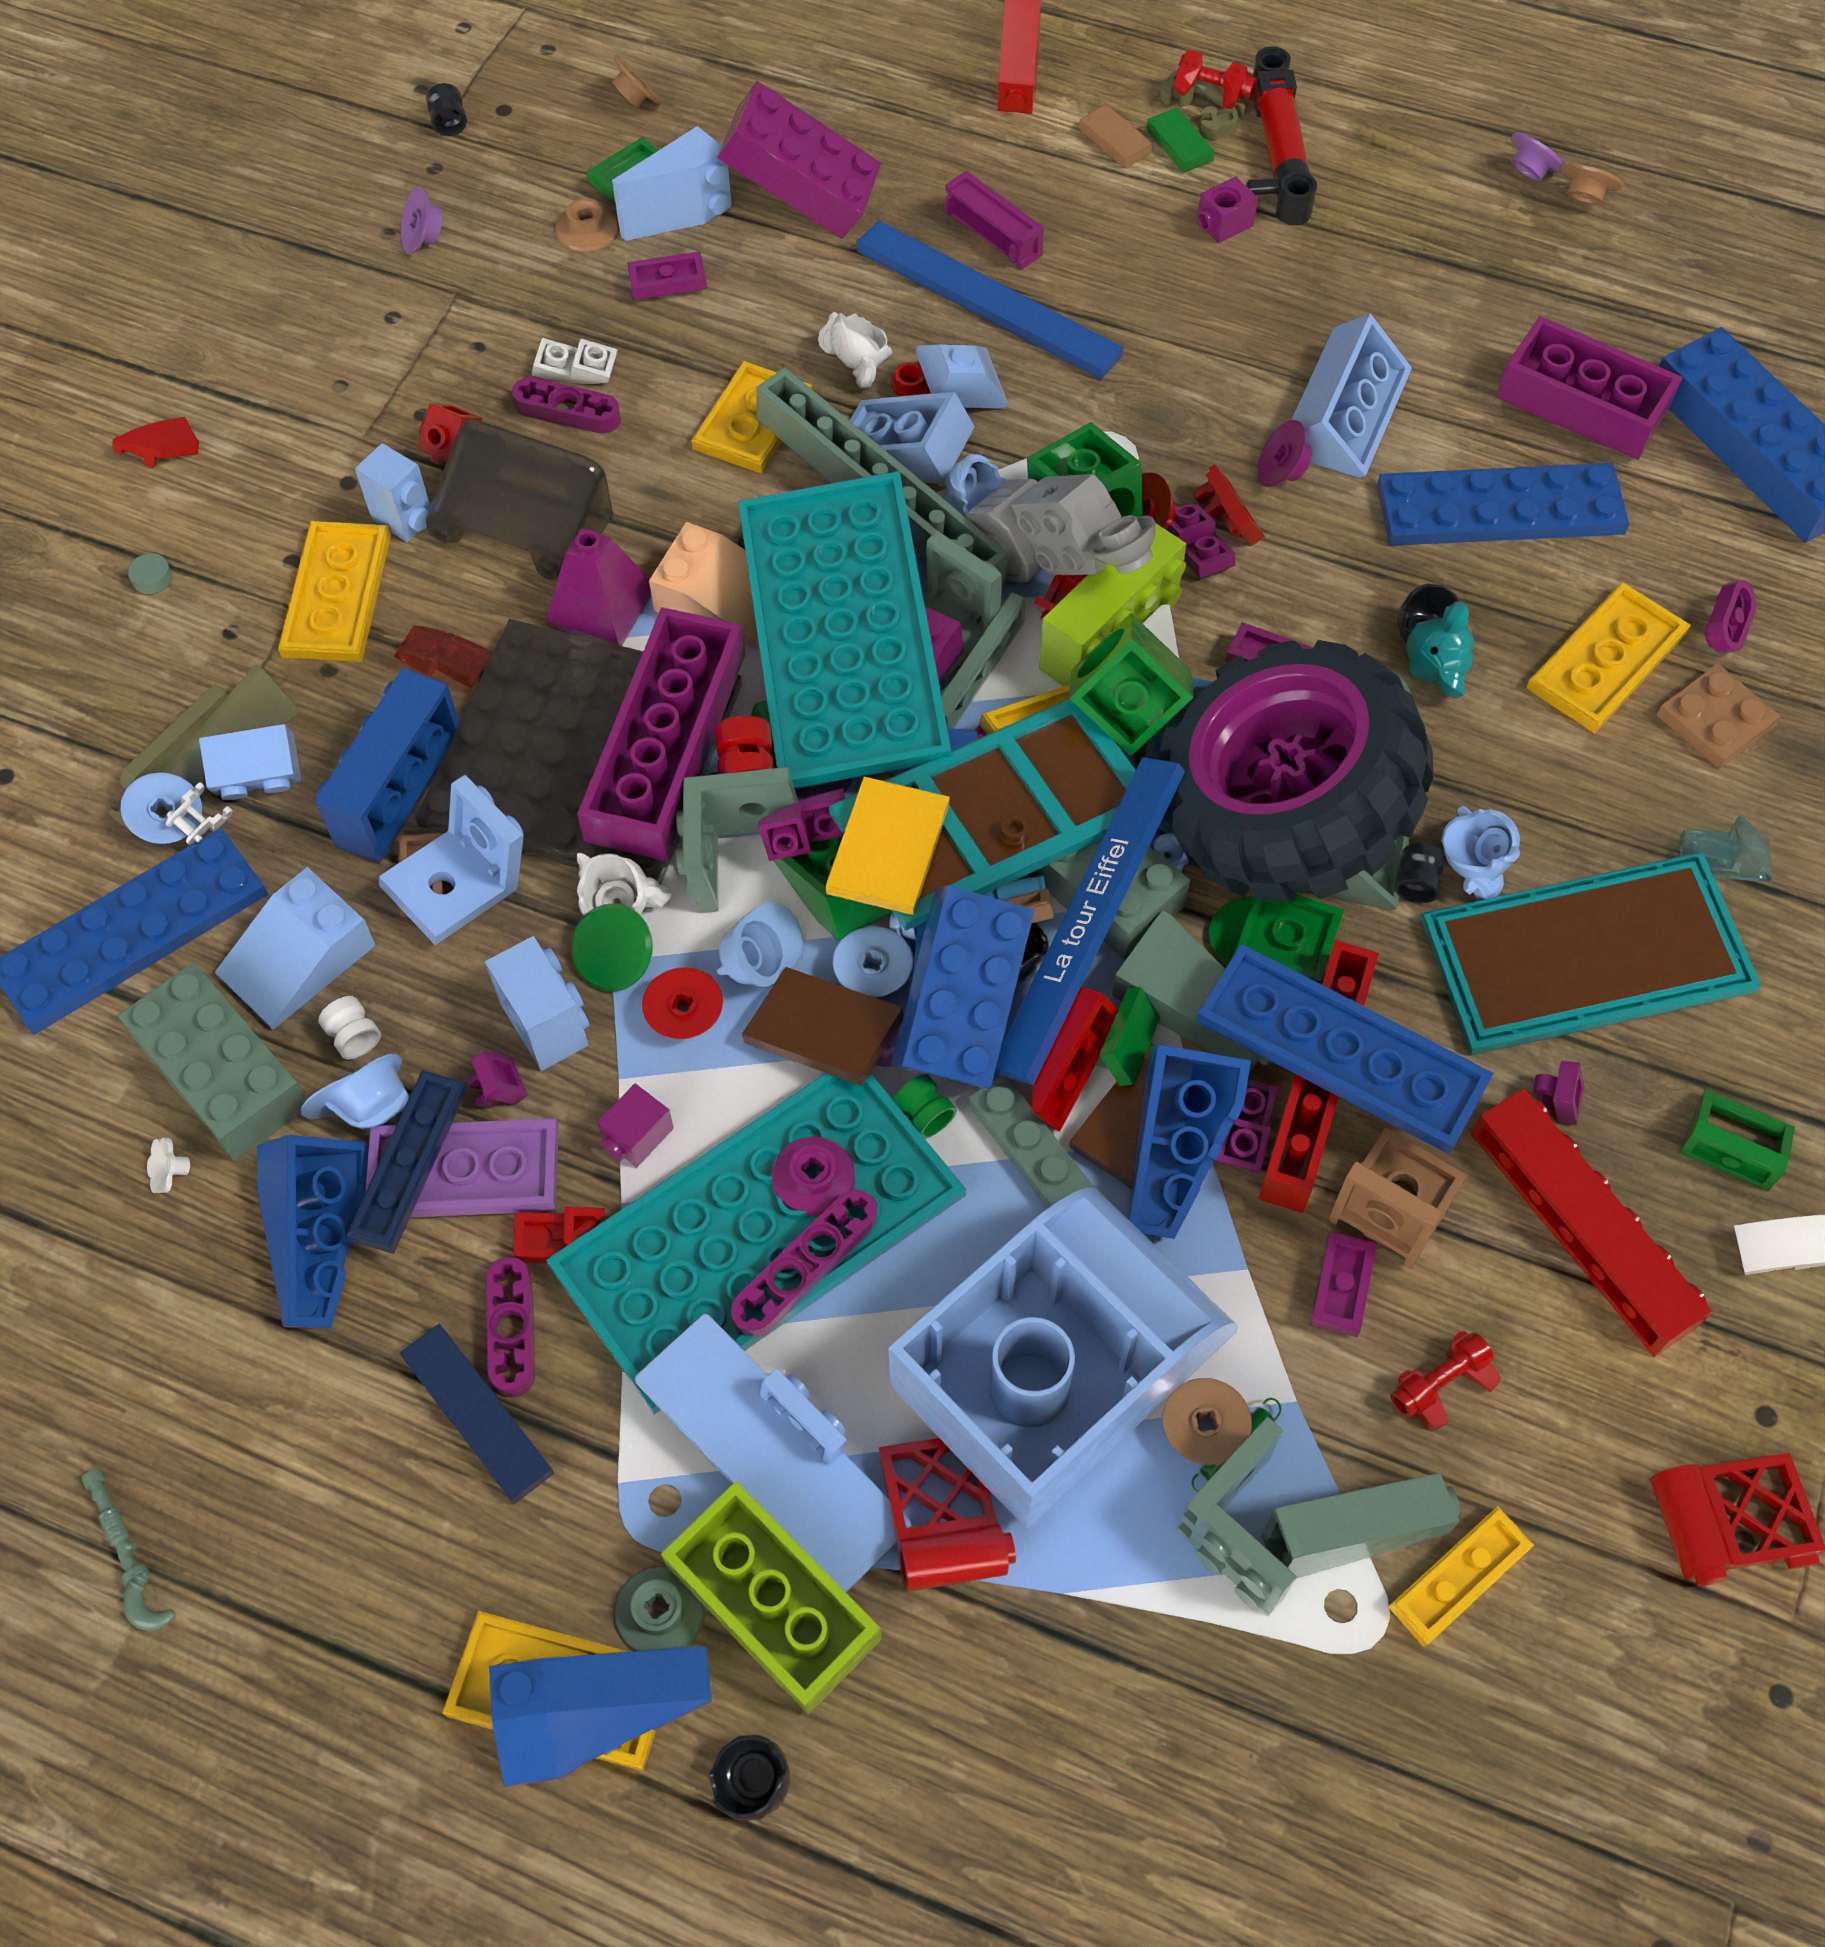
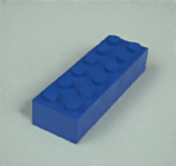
(1753, 427)

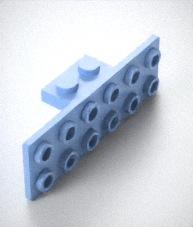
(774, 1446)

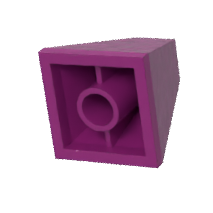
(598, 590)

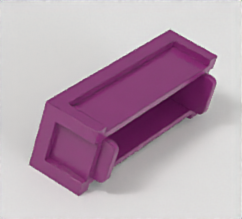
(994, 219)

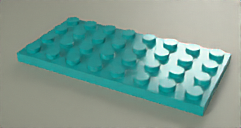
(843, 631)
(720, 1224)

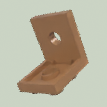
(1386, 1210)

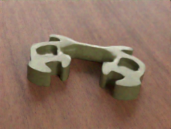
(1214, 121)

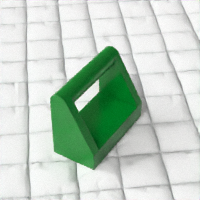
(1733, 1153)

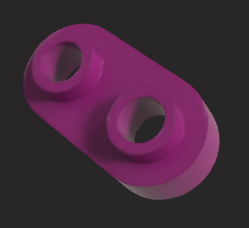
(1731, 617)

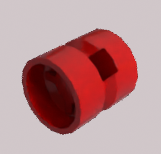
(743, 744)

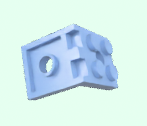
(475, 856)

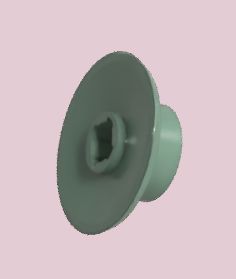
(673, 1628)

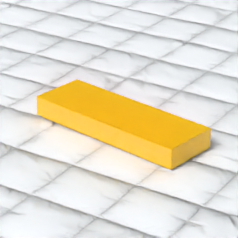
(1460, 1576)

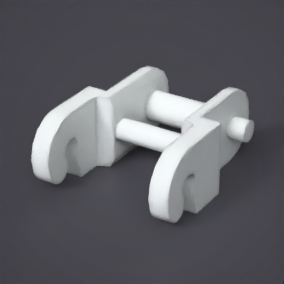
(206, 823)

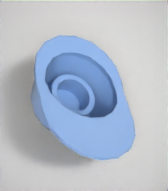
(761, 945)
(363, 1097)

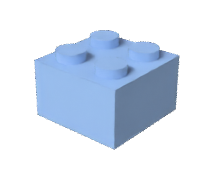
(539, 1002)

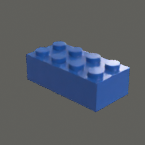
(388, 765)
(963, 987)

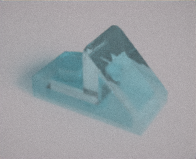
(1731, 855)

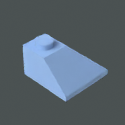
(964, 371)

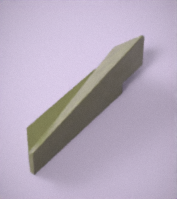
(177, 751)

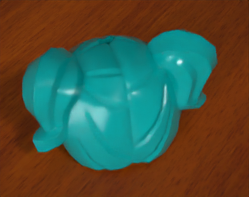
(1454, 647)

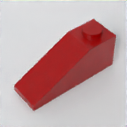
(1019, 56)
(1072, 1057)

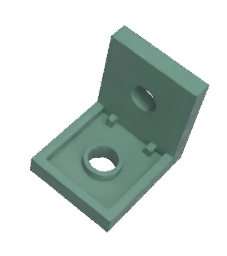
(962, 590)
(719, 808)
(1222, 1541)

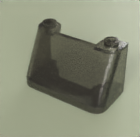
(518, 494)

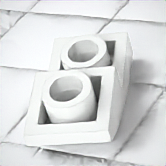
(582, 365)
(1782, 1244)

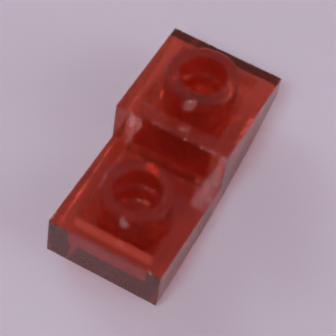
(435, 649)

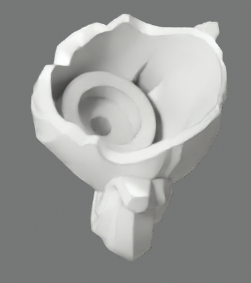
(856, 345)
(617, 879)

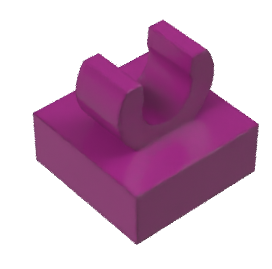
(497, 1078)
(1562, 1091)

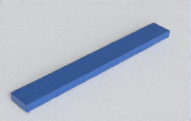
(990, 299)

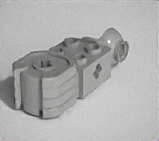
(1062, 527)

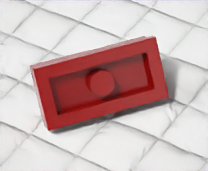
(1227, 500)

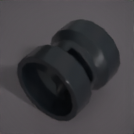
(446, 109)
(1420, 873)

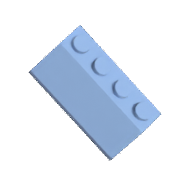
(1352, 396)

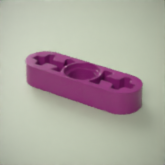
(592, 412)
(525, 1358)

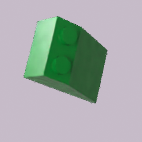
(809, 876)

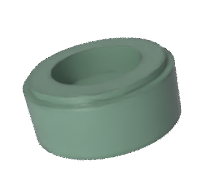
(149, 573)

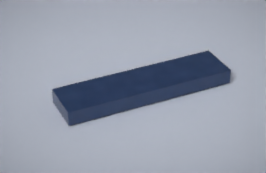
(407, 1162)
(477, 1413)

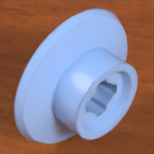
(145, 796)
(877, 947)

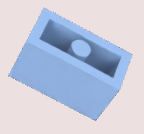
(394, 492)
(250, 761)

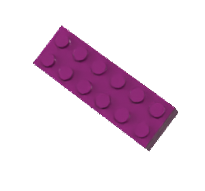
(662, 733)

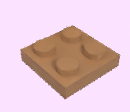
(1718, 716)

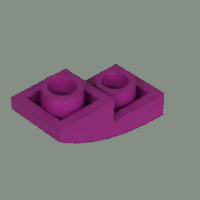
(1204, 549)
(797, 825)
(1249, 1134)

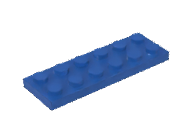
(1502, 504)
(128, 930)
(1345, 1048)

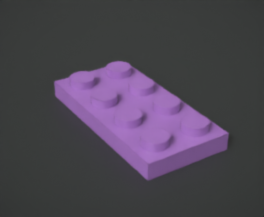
(485, 1168)

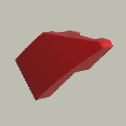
(158, 440)
(544, 1234)

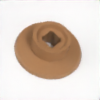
(632, 85)
(1589, 183)
(586, 226)
(1204, 1399)

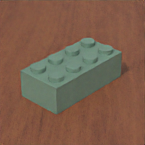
(1153, 889)
(214, 1061)

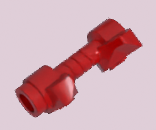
(1235, 80)
(1418, 1392)

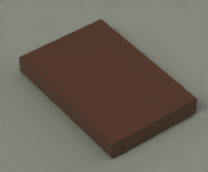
(823, 1025)
(1111, 1130)

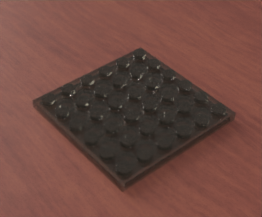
(539, 737)

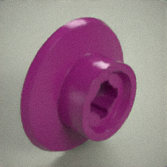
(1284, 455)
(808, 1194)

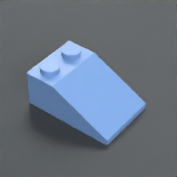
(673, 188)
(918, 431)
(294, 948)

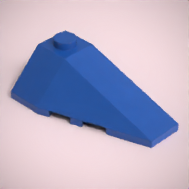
(1182, 1125)
(307, 1206)
(575, 1708)

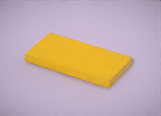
(335, 591)
(1608, 657)
(505, 1641)

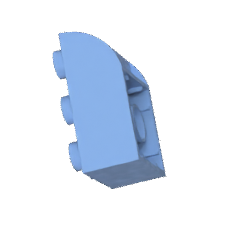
(1055, 1351)

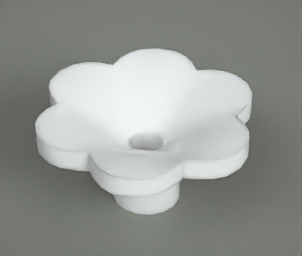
(164, 1164)

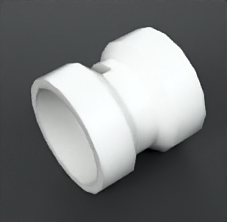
(349, 1027)

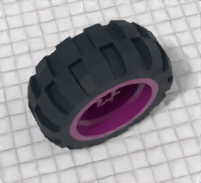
(1262, 738)

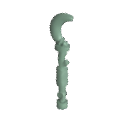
(135, 1574)

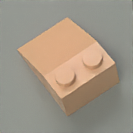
(706, 578)

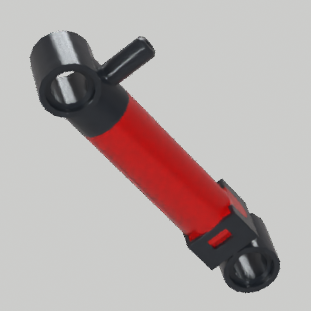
(1277, 108)

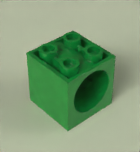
(1093, 452)
(1131, 684)

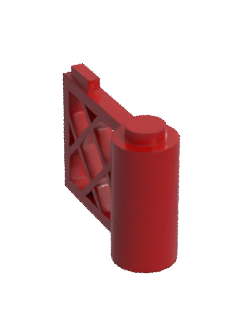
(1705, 1534)
(948, 1550)

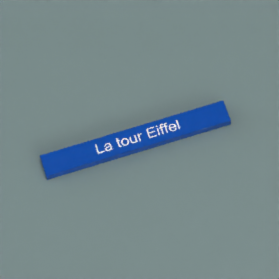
(1088, 920)

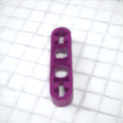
(799, 1257)

